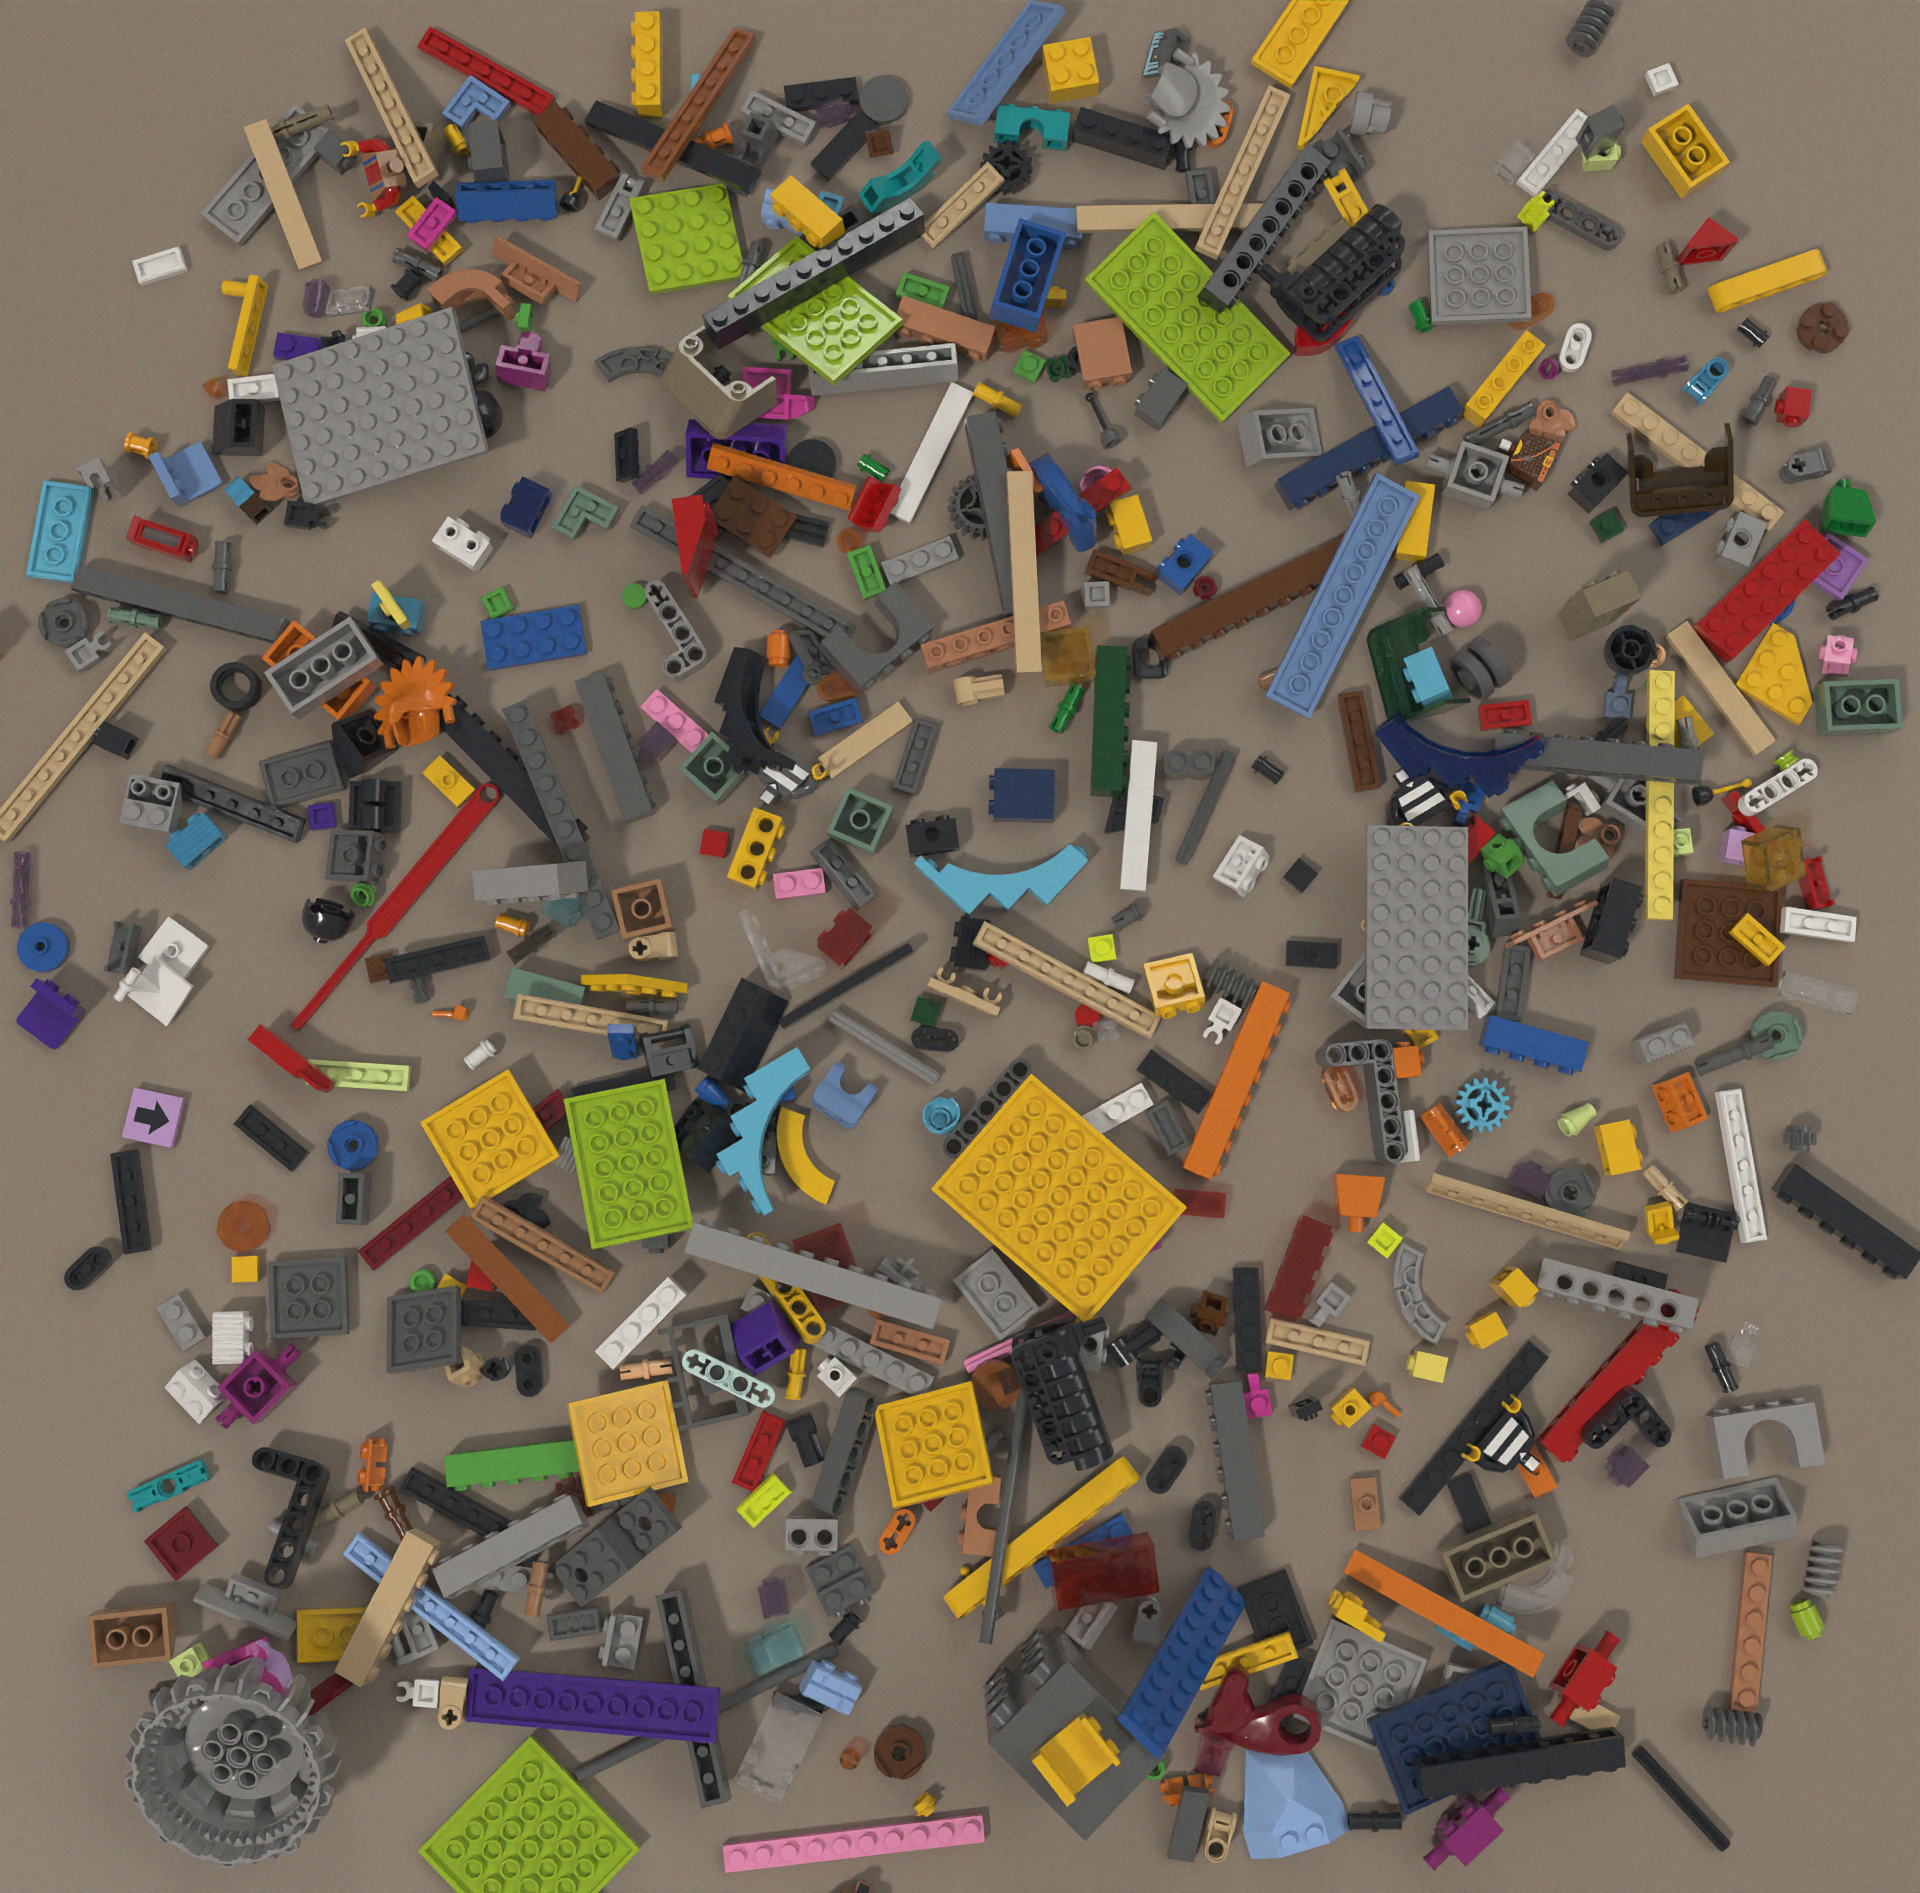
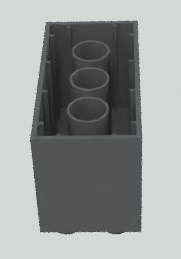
(1041, 1699)

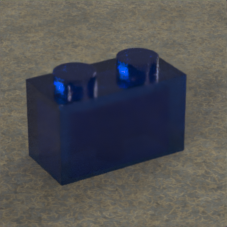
(525, 507)

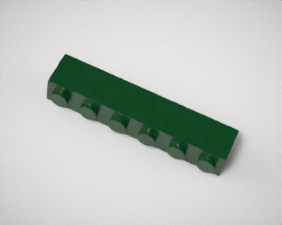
(1108, 721)

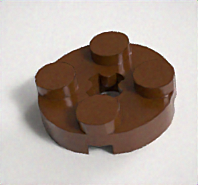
(1819, 341)
(899, 1767)

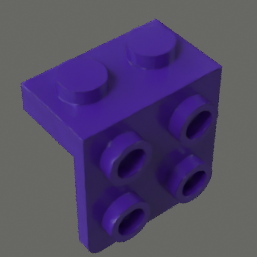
(50, 1013)

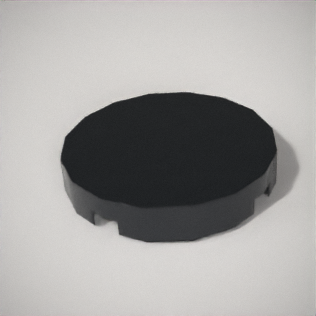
(814, 457)

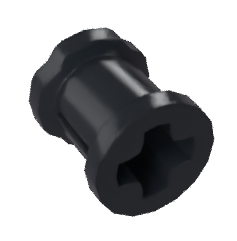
(406, 285)
(493, 1376)

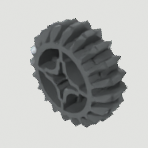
(970, 511)

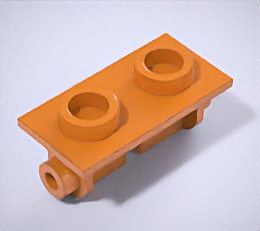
(1444, 1130)
(370, 1474)
(1174, 1786)

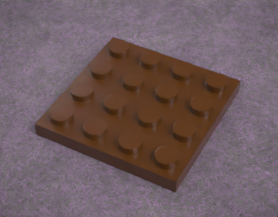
(1703, 943)

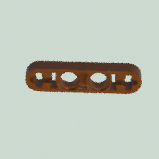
(1567, 834)

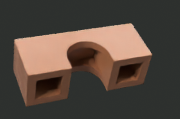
(977, 1538)

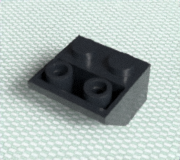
(238, 428)
(702, 1135)

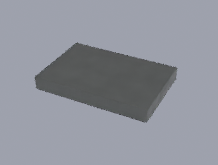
(302, 775)

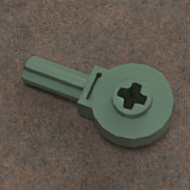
(1476, 929)

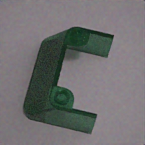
(1388, 648)

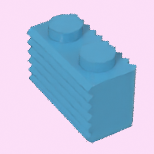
(195, 840)

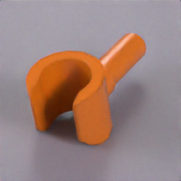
(460, 1013)
(1378, 1398)

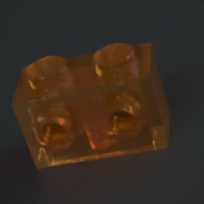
(1013, 338)

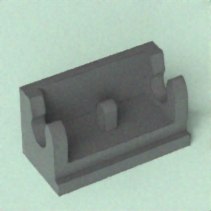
(123, 948)

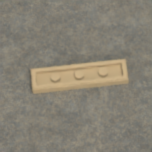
(961, 205)
(865, 740)
(1317, 1341)

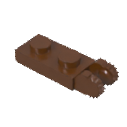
(1118, 572)

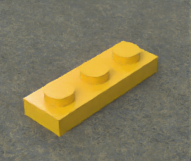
(446, 247)

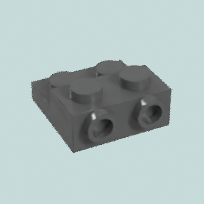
(355, 856)
(840, 1581)

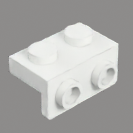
(195, 1391)

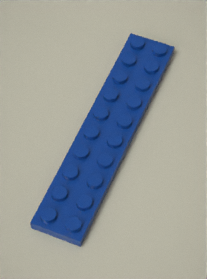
(1181, 1662)

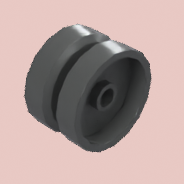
(1480, 668)

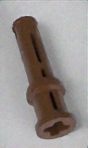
(392, 1512)

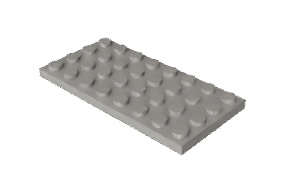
(1416, 927)

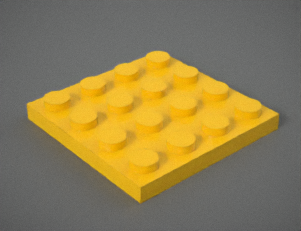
(490, 1139)
(627, 1442)
(933, 1445)

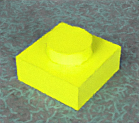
(1101, 948)
(1384, 1240)

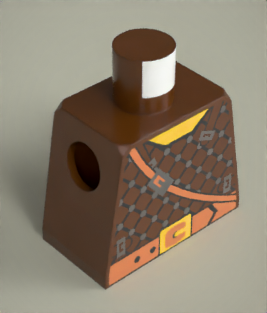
(1529, 458)

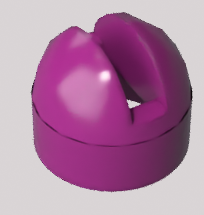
(1553, 370)

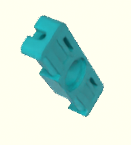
(183, 1477)

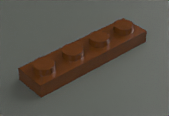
(1359, 741)

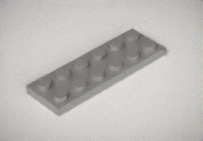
(245, 198)

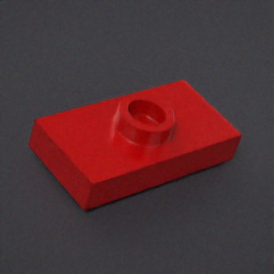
(1750, 822)

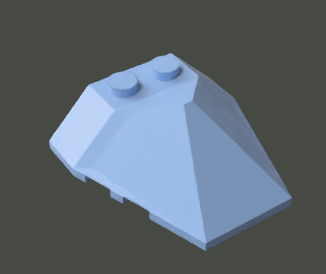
(1288, 1806)

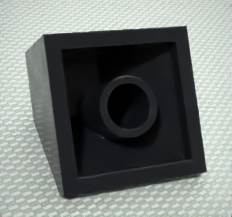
(358, 744)

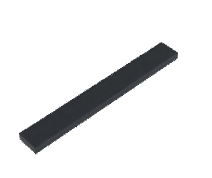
(695, 156)

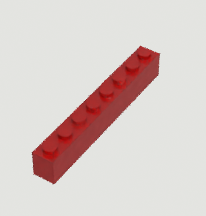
(1620, 1370)

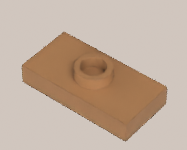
(1364, 1503)

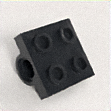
(375, 805)

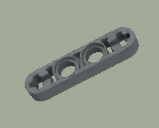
(1575, 224)

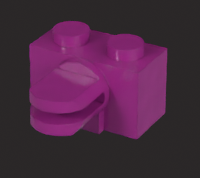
(524, 363)

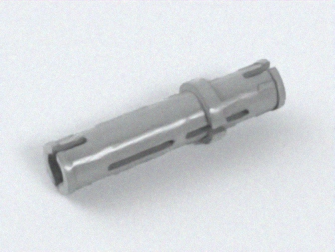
(1427, 598)

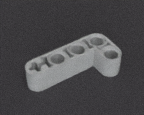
(673, 627)

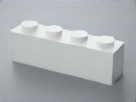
(641, 1322)

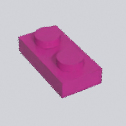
(432, 224)

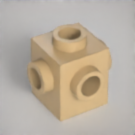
(468, 1371)

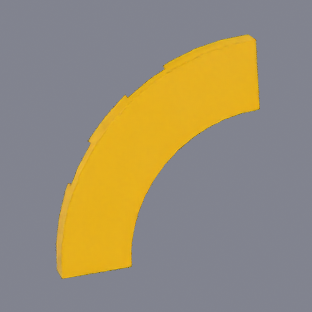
(795, 1158)

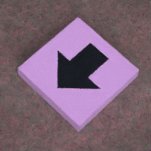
(153, 1117)

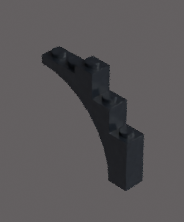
(742, 722)

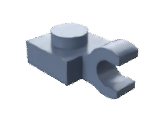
(1617, 702)

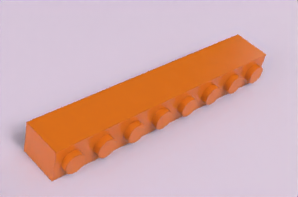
(1235, 1081)

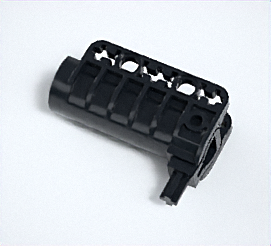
(1341, 275)
(1066, 1388)

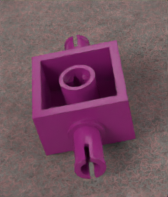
(241, 1385)
(1467, 1829)

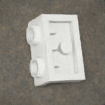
(1242, 865)

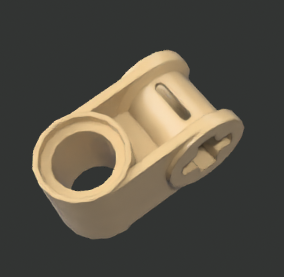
(659, 947)
(453, 1697)
(1218, 1831)

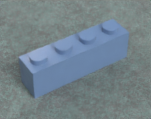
(1003, 219)

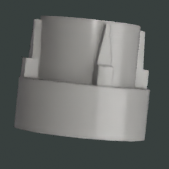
(1369, 114)

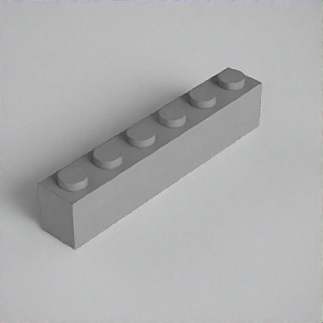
(894, 369)
(510, 1546)

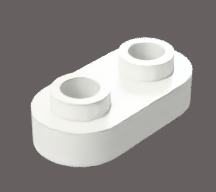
(1574, 349)

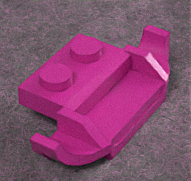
(787, 405)

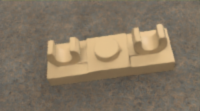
(965, 994)

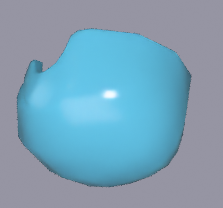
(941, 1115)

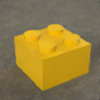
(1070, 70)

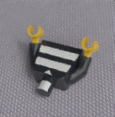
(1420, 799)
(1506, 1442)

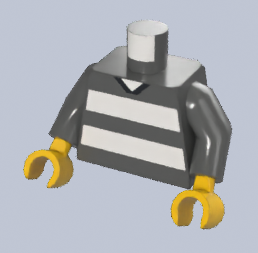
(788, 783)

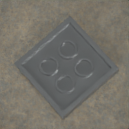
(308, 1297)
(424, 1330)

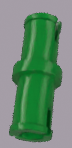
(1066, 708)

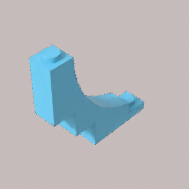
(971, 889)

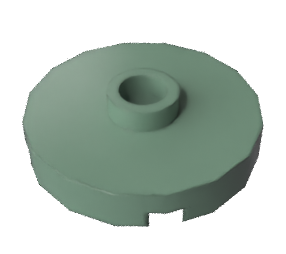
(1789, 1031)

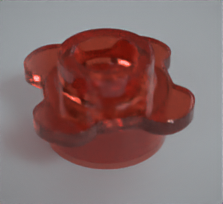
(557, 717)

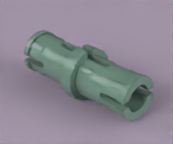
(134, 618)

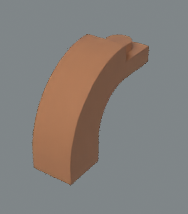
(468, 286)

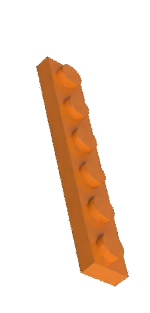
(781, 476)

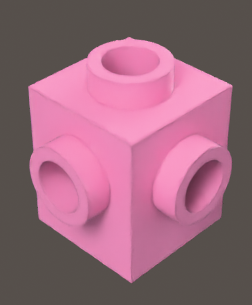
(1837, 655)

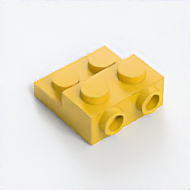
(1174, 985)
(1351, 1610)

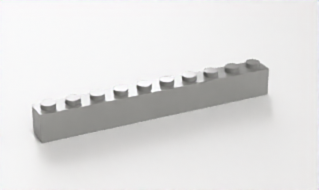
(812, 1274)

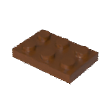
(752, 517)

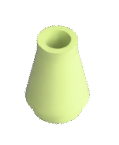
(1575, 1120)

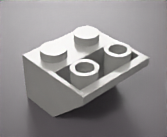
(152, 805)

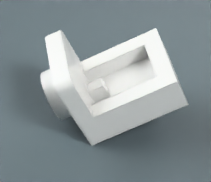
(1585, 798)

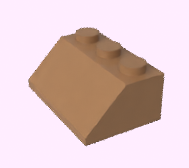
(133, 1634)

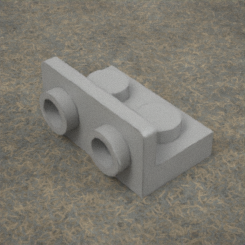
(622, 1640)

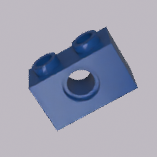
(1180, 578)

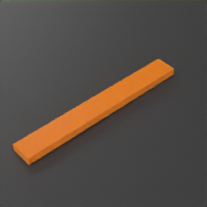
(1444, 1613)

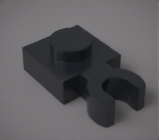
(302, 515)

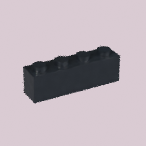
(1122, 138)

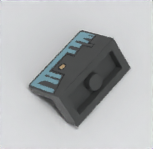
(1162, 49)

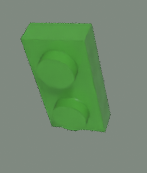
(922, 290)
(866, 572)

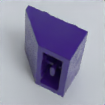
(764, 1337)

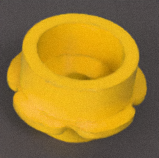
(924, 1804)

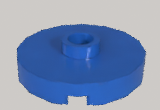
(55, 949)
(340, 1145)

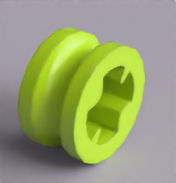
(1786, 760)

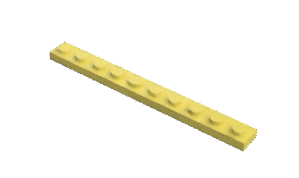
(1659, 801)

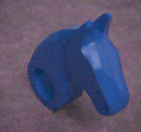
(1059, 494)

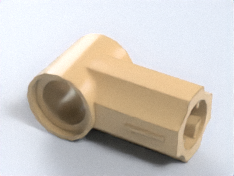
(971, 689)

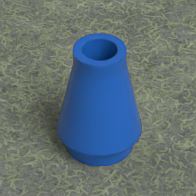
(712, 1093)

